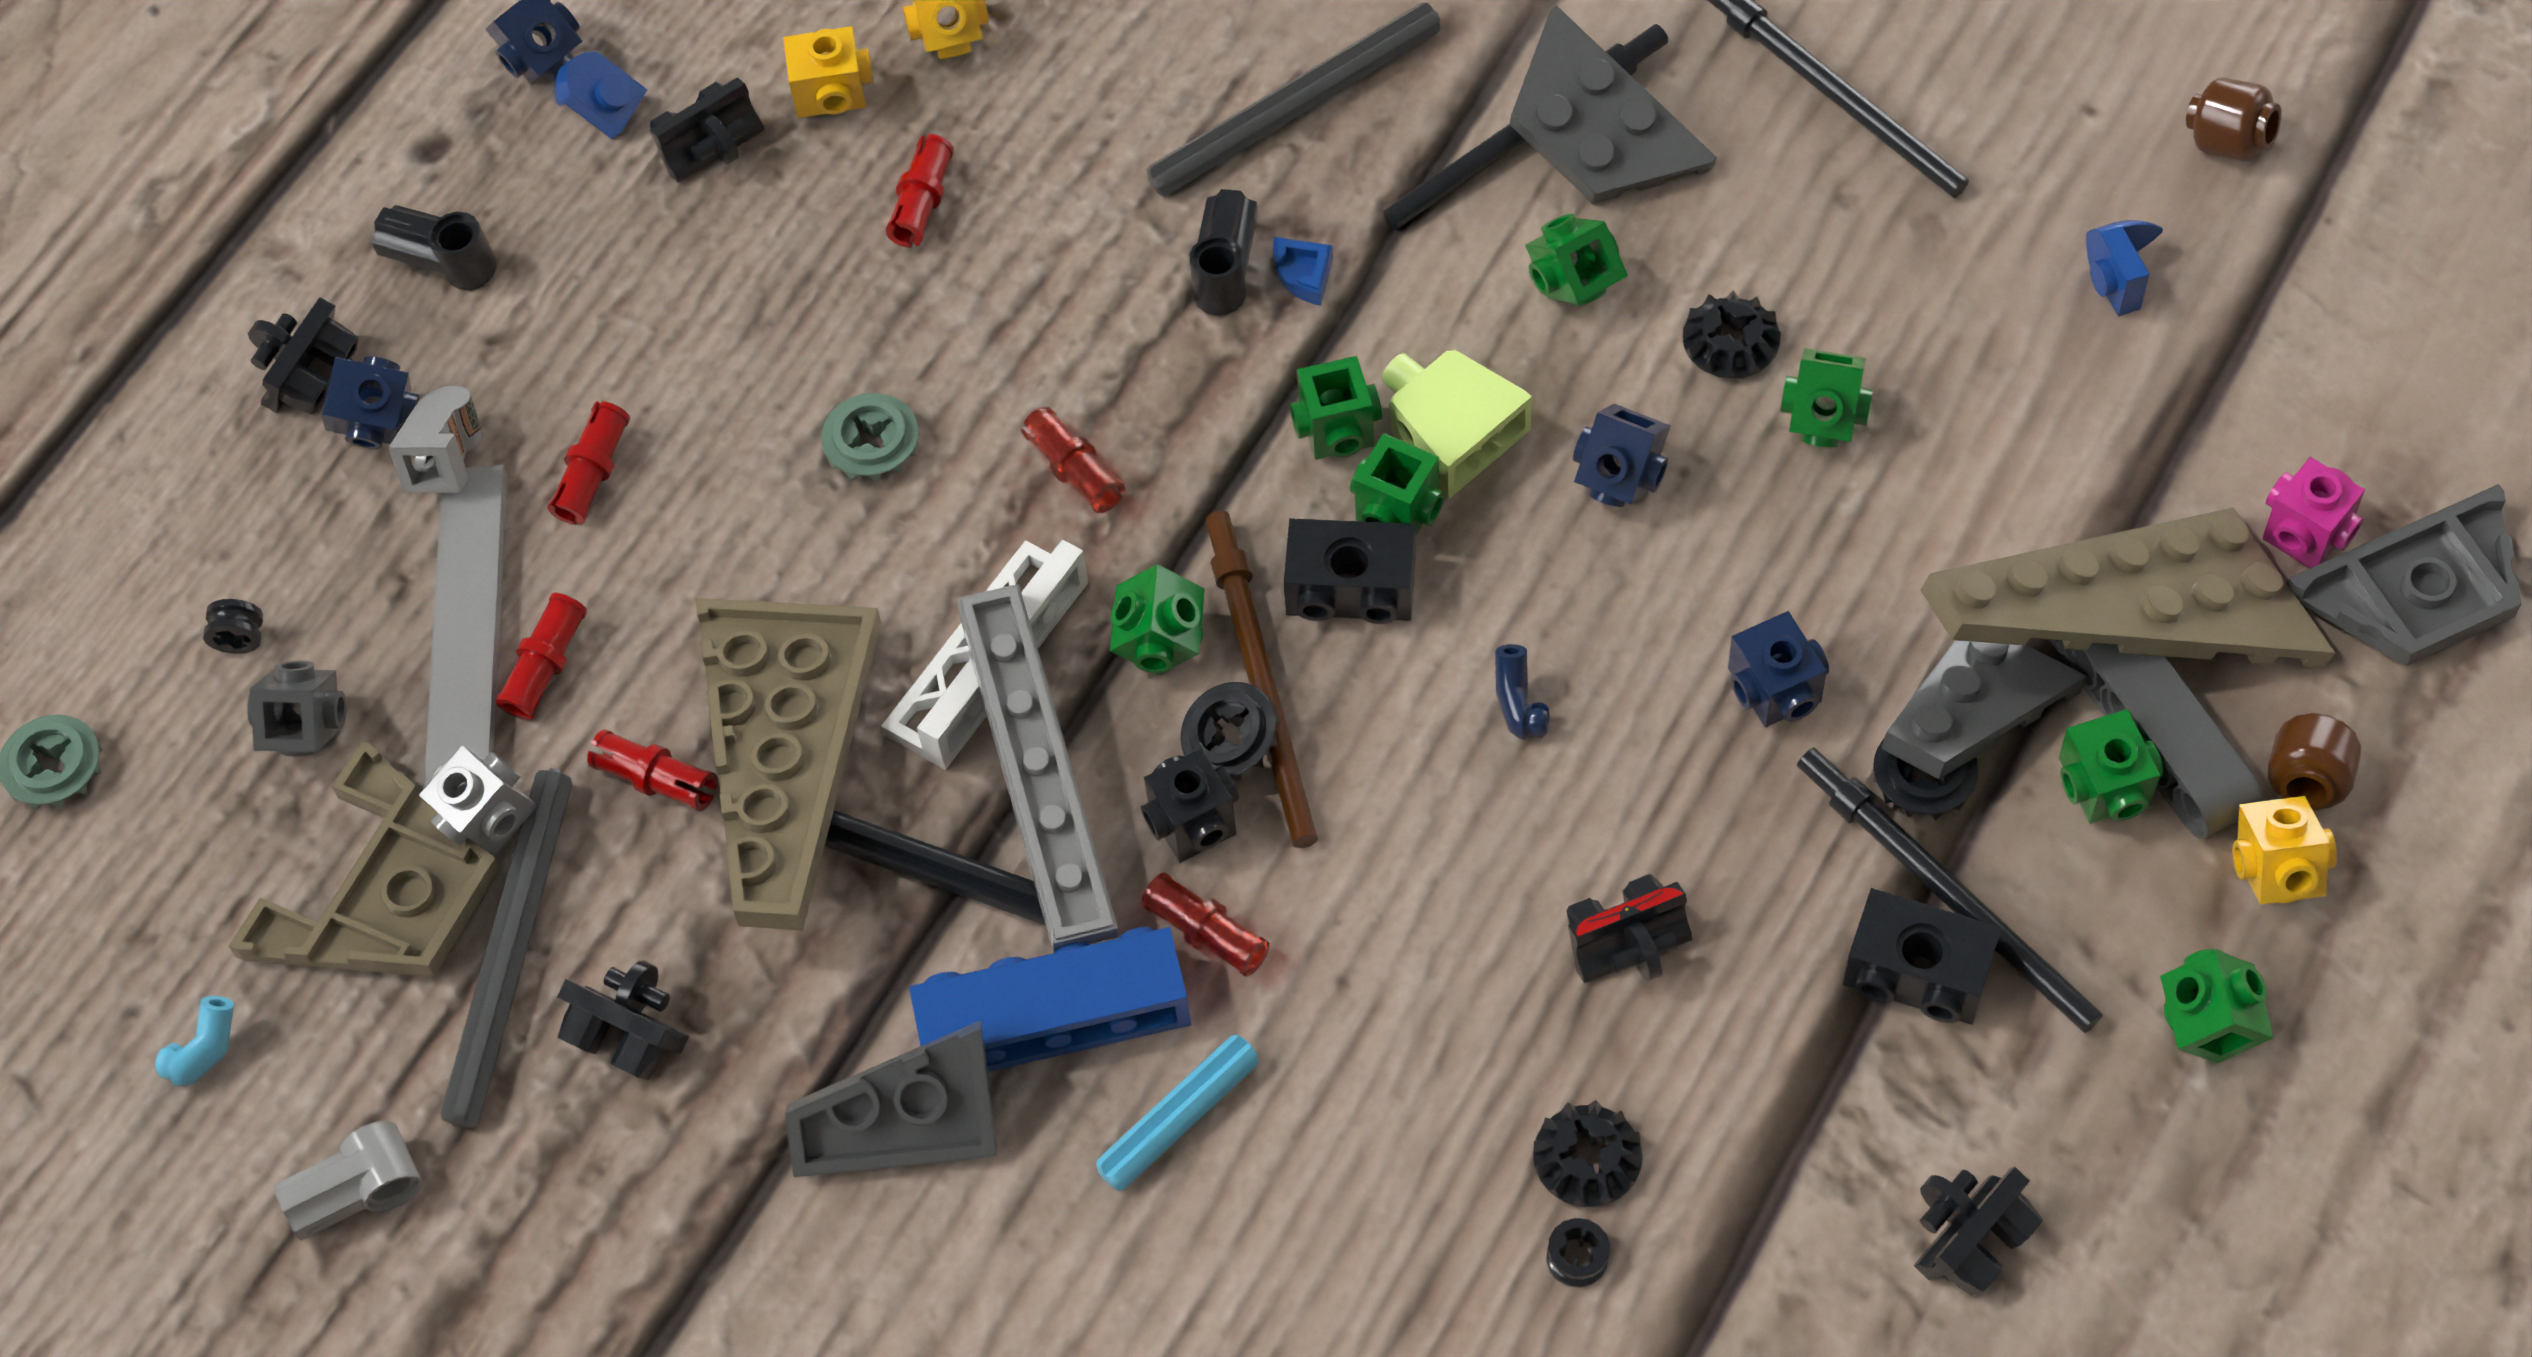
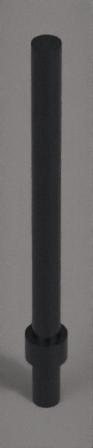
(1751, 19)
(1504, 141)
(1856, 803)

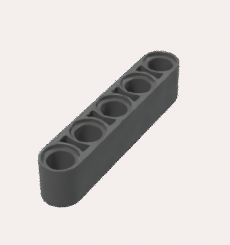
(2201, 769)

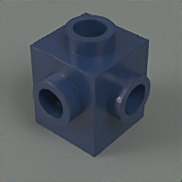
(518, 49)
(368, 401)
(1621, 456)
(1777, 670)

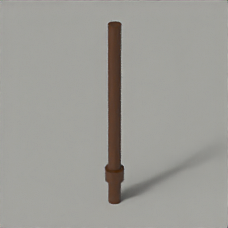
(1232, 575)

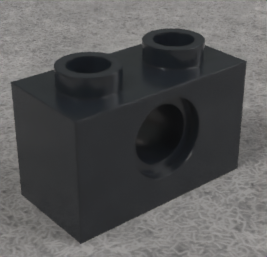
(1327, 548)
(1901, 928)

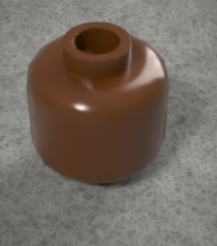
(2234, 119)
(2315, 760)

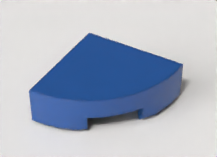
(1303, 267)

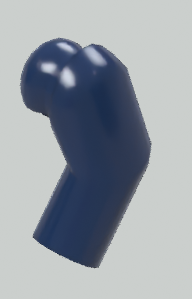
(1512, 694)

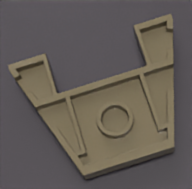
(398, 901)

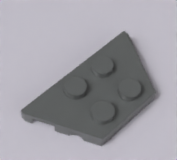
(1598, 119)
(2421, 582)

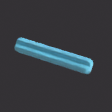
(1177, 1112)

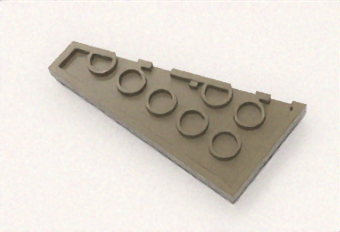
(2149, 589)
(782, 726)

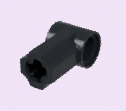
(441, 244)
(1223, 252)

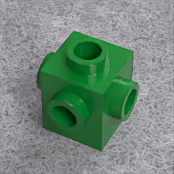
(1575, 260)
(1832, 377)
(1335, 408)
(1397, 485)
(1157, 620)
(2109, 767)
(2216, 1005)

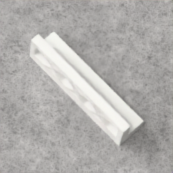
(960, 707)

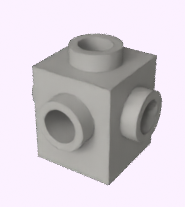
(477, 800)

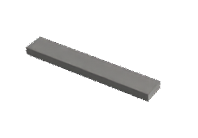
(467, 618)
(1036, 768)

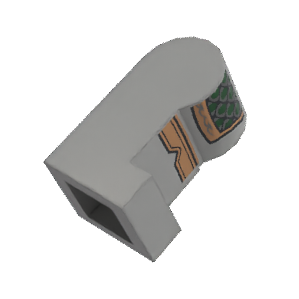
(438, 436)

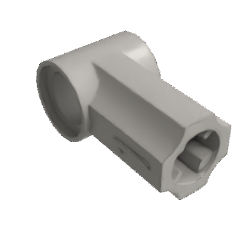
(367, 1173)

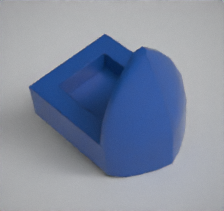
(598, 92)
(2115, 264)

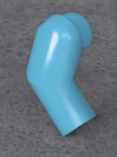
(205, 1050)

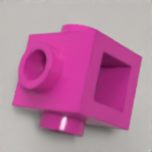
(2313, 512)

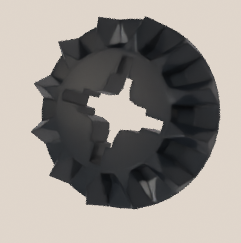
(1723, 354)
(1243, 707)
(1922, 796)
(1573, 1178)

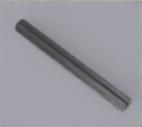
(1293, 99)
(506, 951)

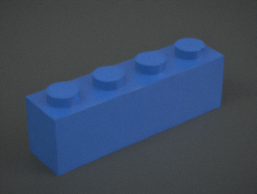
(1060, 1000)

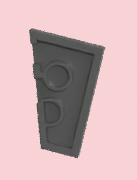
(1974, 699)
(900, 1112)

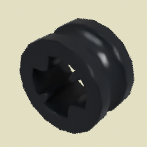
(233, 626)
(1571, 1274)

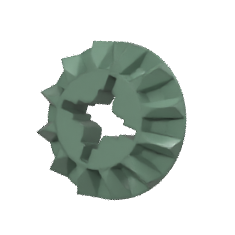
(877, 415)
(54, 737)

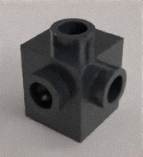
(1190, 804)

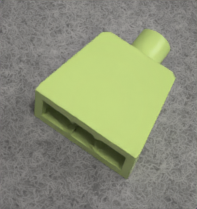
(1456, 413)

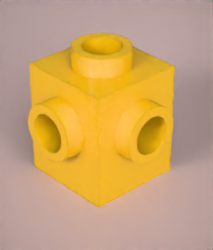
(947, 38)
(827, 71)
(2283, 850)

